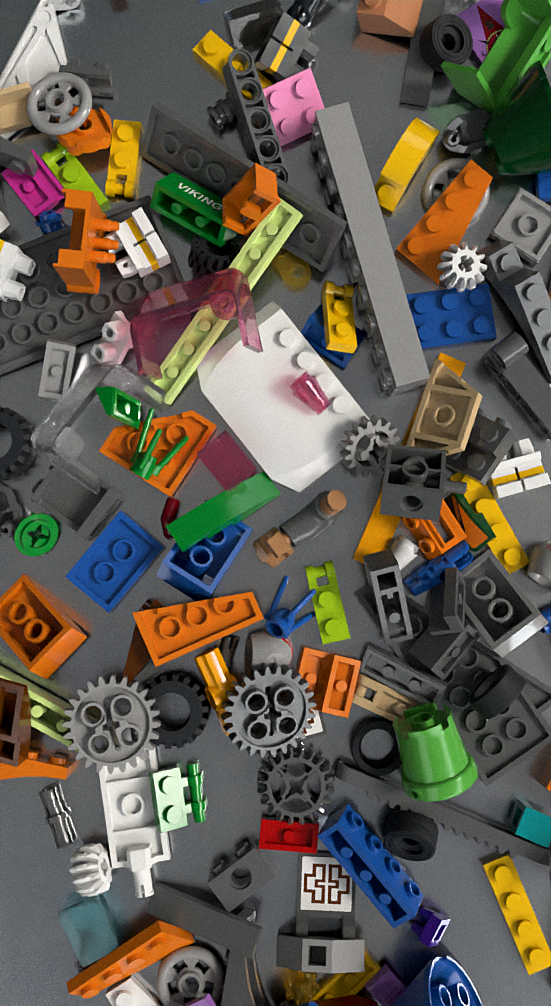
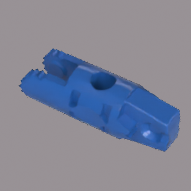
(433, 571)

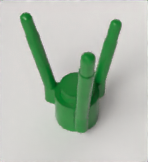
(144, 463)

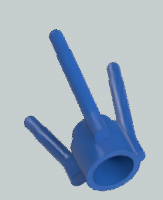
(281, 621)

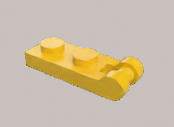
(124, 158)
(339, 317)

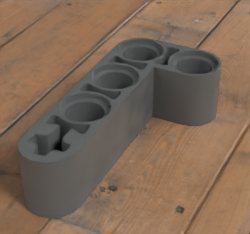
(521, 380)

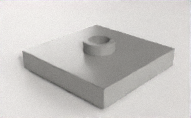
(527, 225)

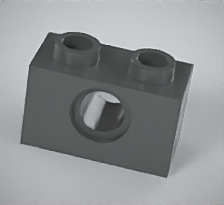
(234, 890)

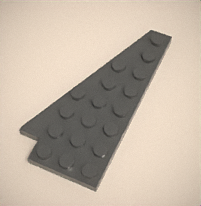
(495, 742)

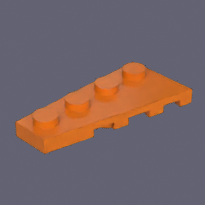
(132, 956)

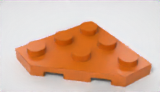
(123, 442)

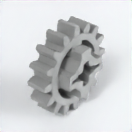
(368, 445)

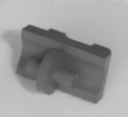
(96, 78)

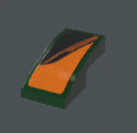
(474, 525)

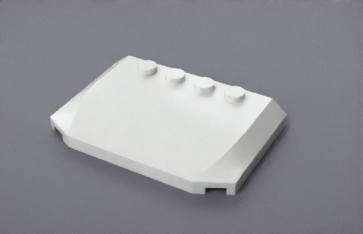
(259, 405)

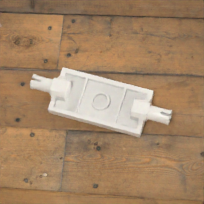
(131, 818)

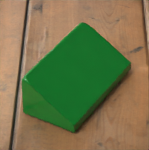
(120, 405)

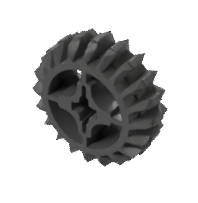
(304, 793)

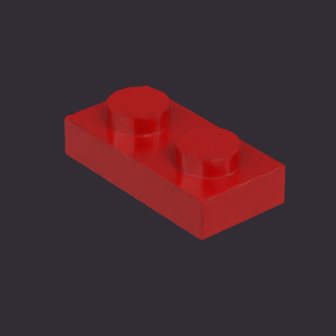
(287, 837)

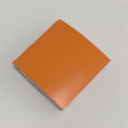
(330, 678)

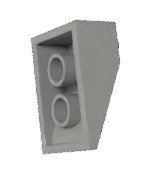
(499, 605)

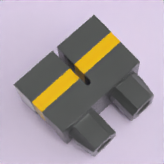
(283, 46)

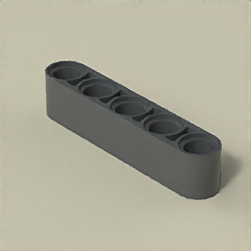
(254, 108)

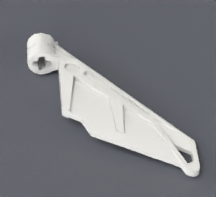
(38, 49)

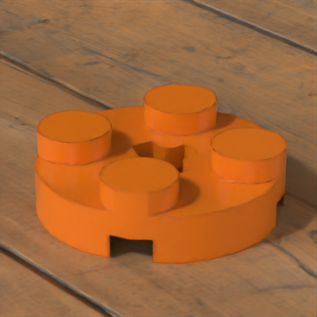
(94, 138)

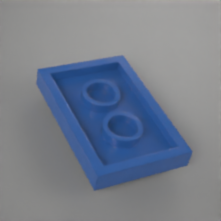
(453, 317)
(115, 561)

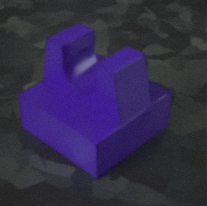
(434, 929)

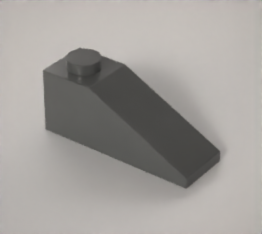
(388, 596)

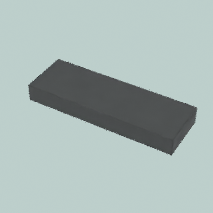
(402, 676)

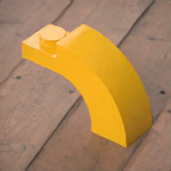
(404, 162)

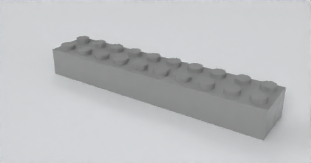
(368, 250)

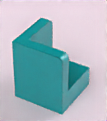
(531, 824)

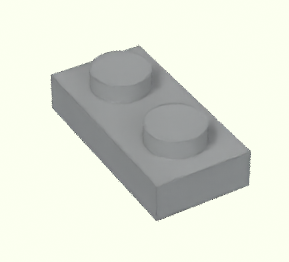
(56, 369)

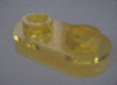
(285, 266)

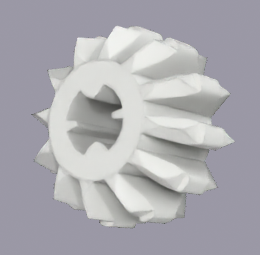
(459, 256)
(91, 870)

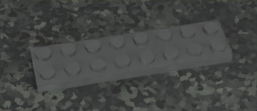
(207, 162)

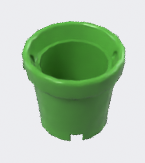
(433, 754)

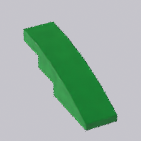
(223, 510)

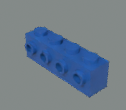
(371, 866)

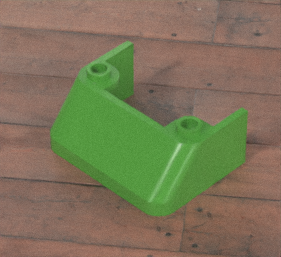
(514, 52)

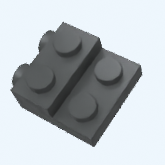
(484, 450)

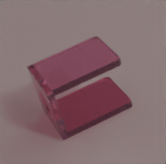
(227, 461)

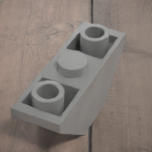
(320, 954)

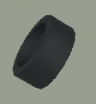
(497, 691)
(355, 745)

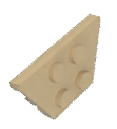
(445, 412)

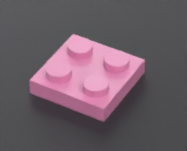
(293, 105)

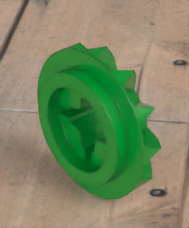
(39, 544)

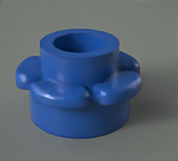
(49, 221)

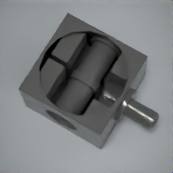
(416, 482)

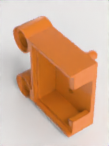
(87, 235)

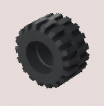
(21, 447)
(195, 695)

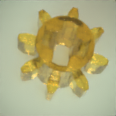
(307, 989)

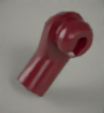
(168, 515)

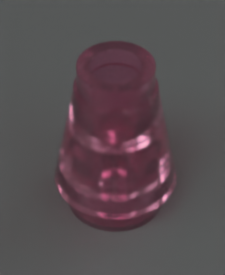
(310, 393)

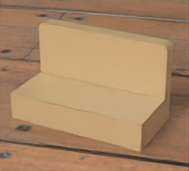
(13, 107)

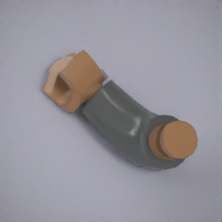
(301, 528)

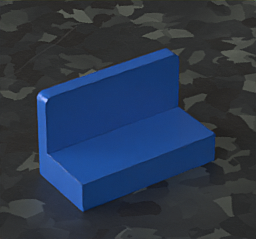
(315, 335)

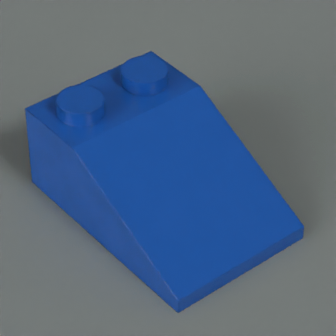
(205, 563)

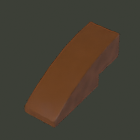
(14, 722)

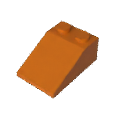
(37, 628)

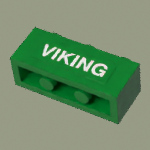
(191, 208)

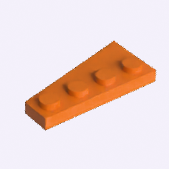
(445, 221)
(188, 626)

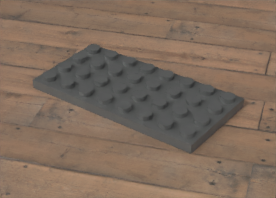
(73, 317)

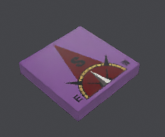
(485, 26)

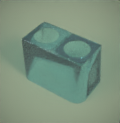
(90, 928)

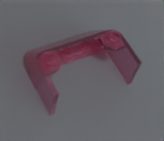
(223, 291)

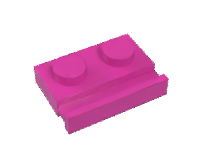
(36, 192)

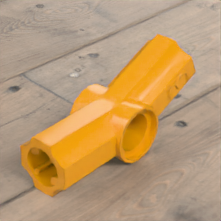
(217, 680)

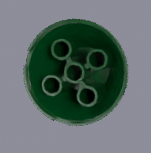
(523, 126)

